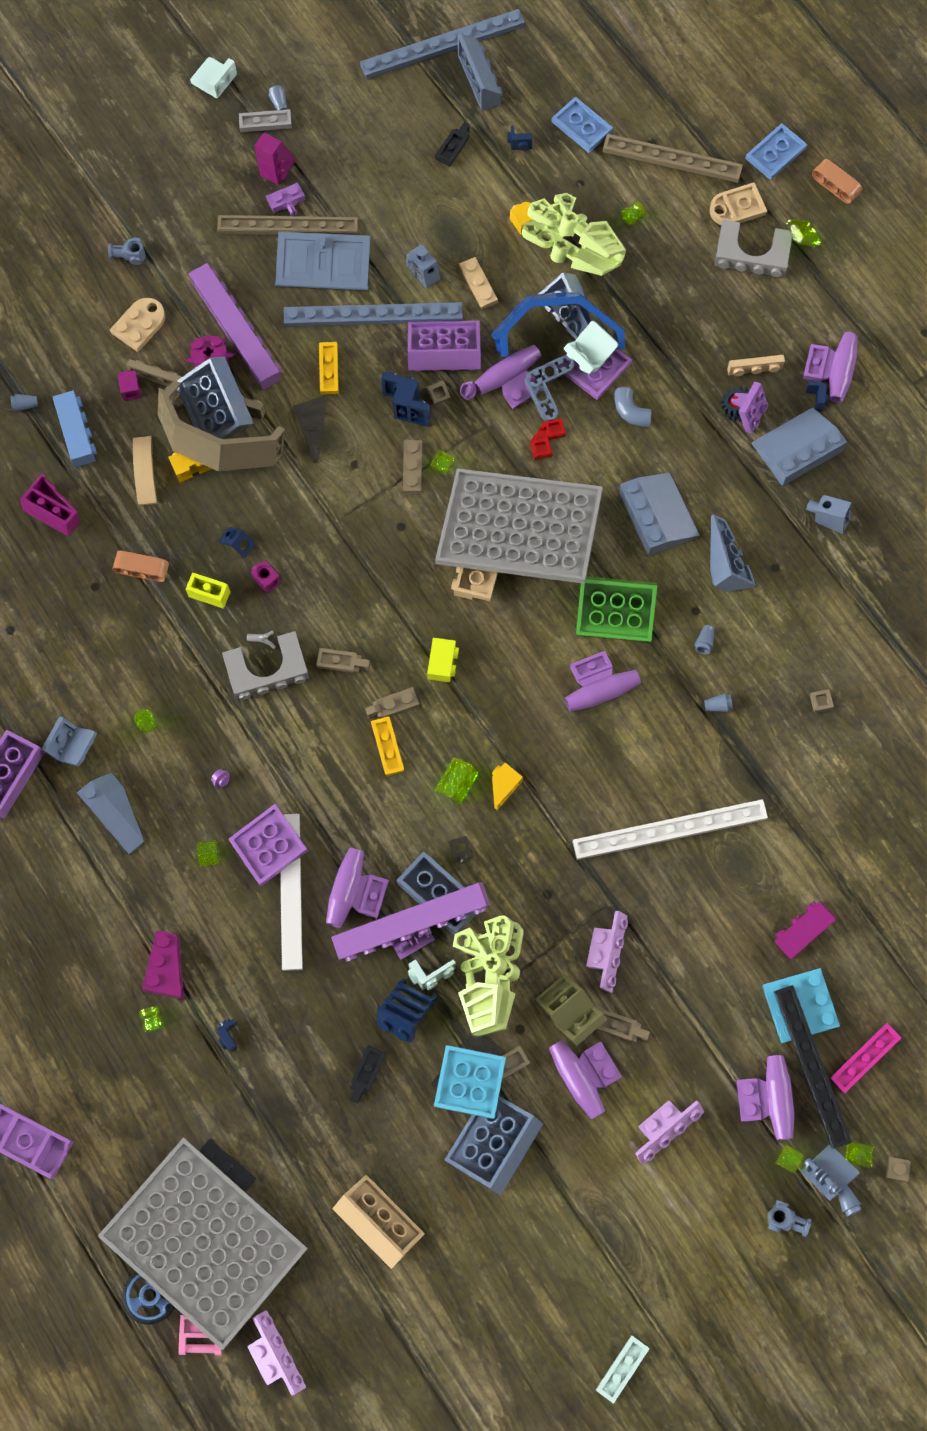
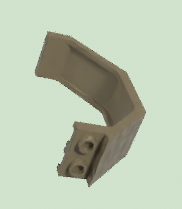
(211, 450)

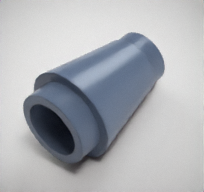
(278, 97)
(22, 402)
(704, 642)
(719, 703)
(849, 1203)

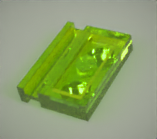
(803, 233)

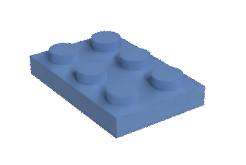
(582, 124)
(776, 151)

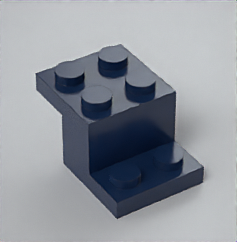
(406, 399)

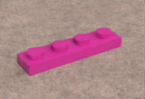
(865, 1058)

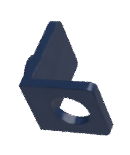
(234, 537)

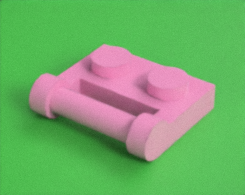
(189, 1330)

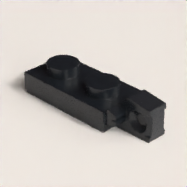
(453, 145)
(366, 1072)

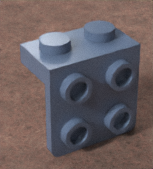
(68, 742)

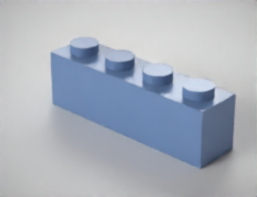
(74, 428)

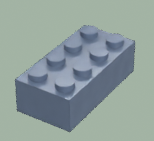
(427, 881)

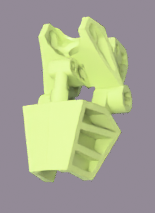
(600, 246)
(489, 1003)

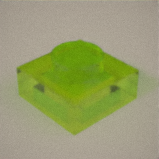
(442, 462)
(789, 1159)

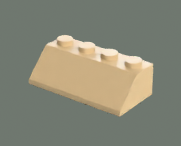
(378, 1221)

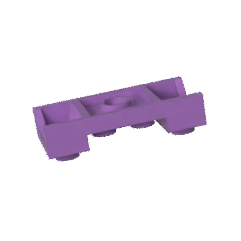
(32, 1143)

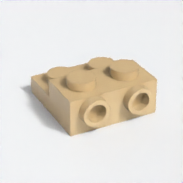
(474, 583)

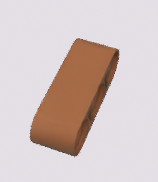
(837, 181)
(140, 566)

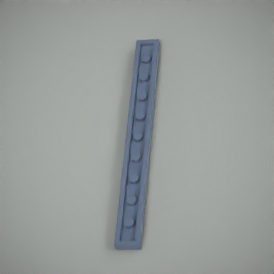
(440, 44)
(371, 314)

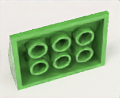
(616, 608)

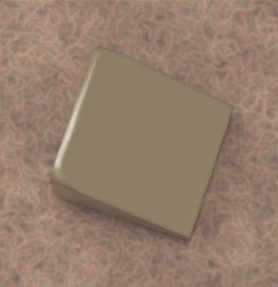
(438, 391)

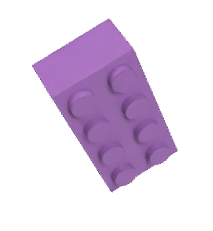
(17, 764)

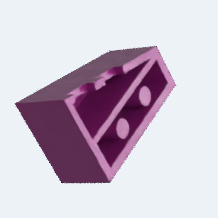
(273, 158)
(49, 506)
(805, 928)
(164, 967)

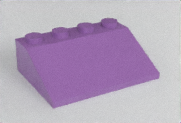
(444, 345)

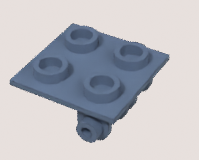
(829, 1172)

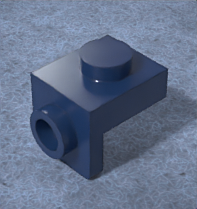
(519, 141)
(819, 389)
(226, 1040)

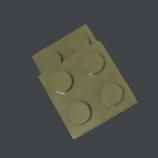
(570, 1009)

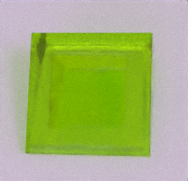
(207, 853)
(859, 1154)

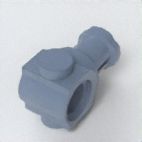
(127, 251)
(788, 1221)

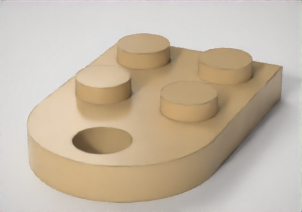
(738, 204)
(139, 324)

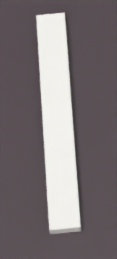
(291, 909)

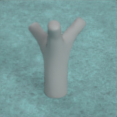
(261, 638)

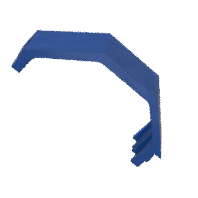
(501, 332)

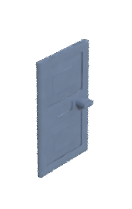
(322, 261)

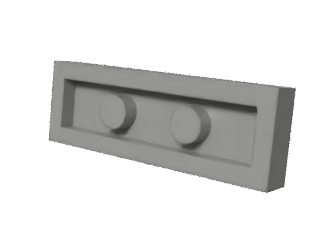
(265, 120)

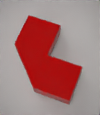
(540, 442)

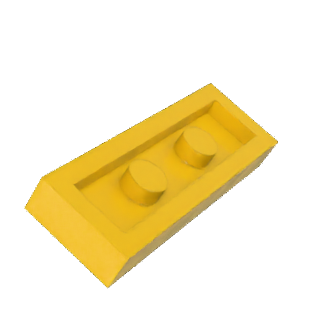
(328, 368)
(387, 746)

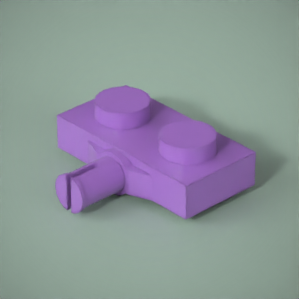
(286, 199)

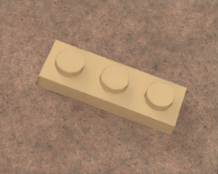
(478, 283)
(755, 365)

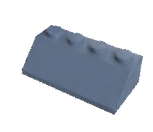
(478, 72)

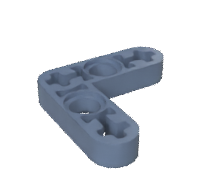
(541, 386)

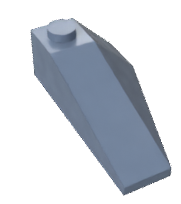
(572, 316)
(725, 559)
(110, 804)

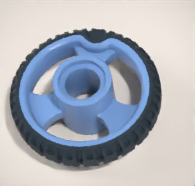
(132, 1305)

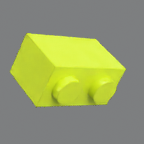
(208, 590)
(441, 660)

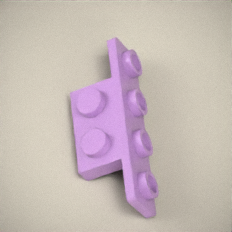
(606, 950)
(664, 1127)
(273, 1357)

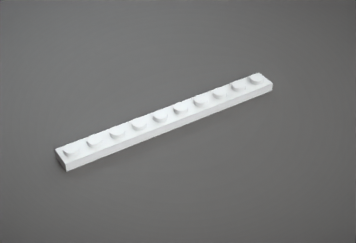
(670, 829)

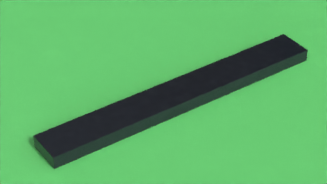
(812, 1067)

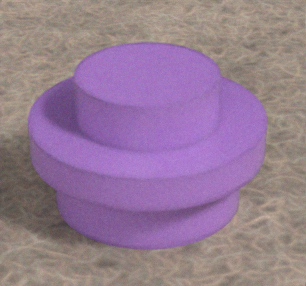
(468, 390)
(220, 778)

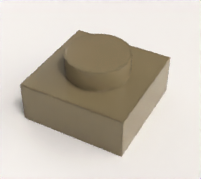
(821, 700)
(898, 1169)

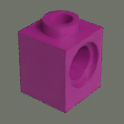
(129, 385)
(268, 583)

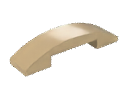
(144, 471)

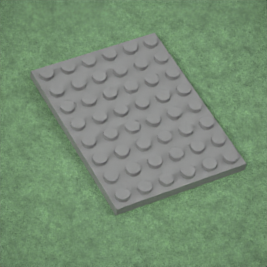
(520, 525)
(202, 1243)

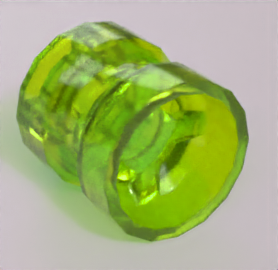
(633, 213)
(146, 724)
(151, 1018)

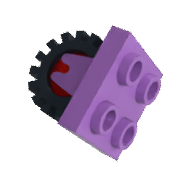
(745, 405)

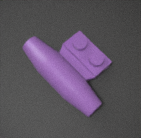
(836, 366)
(510, 376)
(598, 682)
(355, 891)
(585, 1074)
(772, 1098)

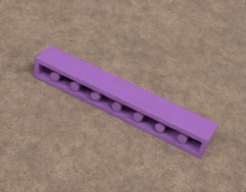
(235, 327)
(410, 921)

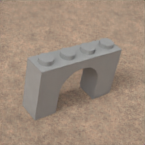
(731, 256)
(291, 671)

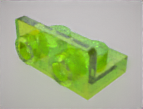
(457, 780)

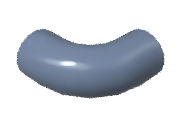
(628, 410)

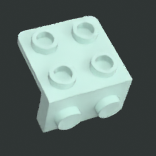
(214, 76)
(591, 348)
(418, 976)

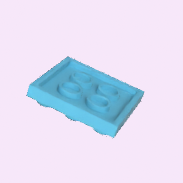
(813, 999)
(470, 1082)

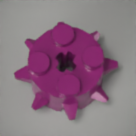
(206, 348)

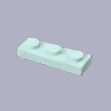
(622, 1369)

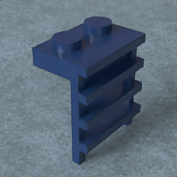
(398, 1019)

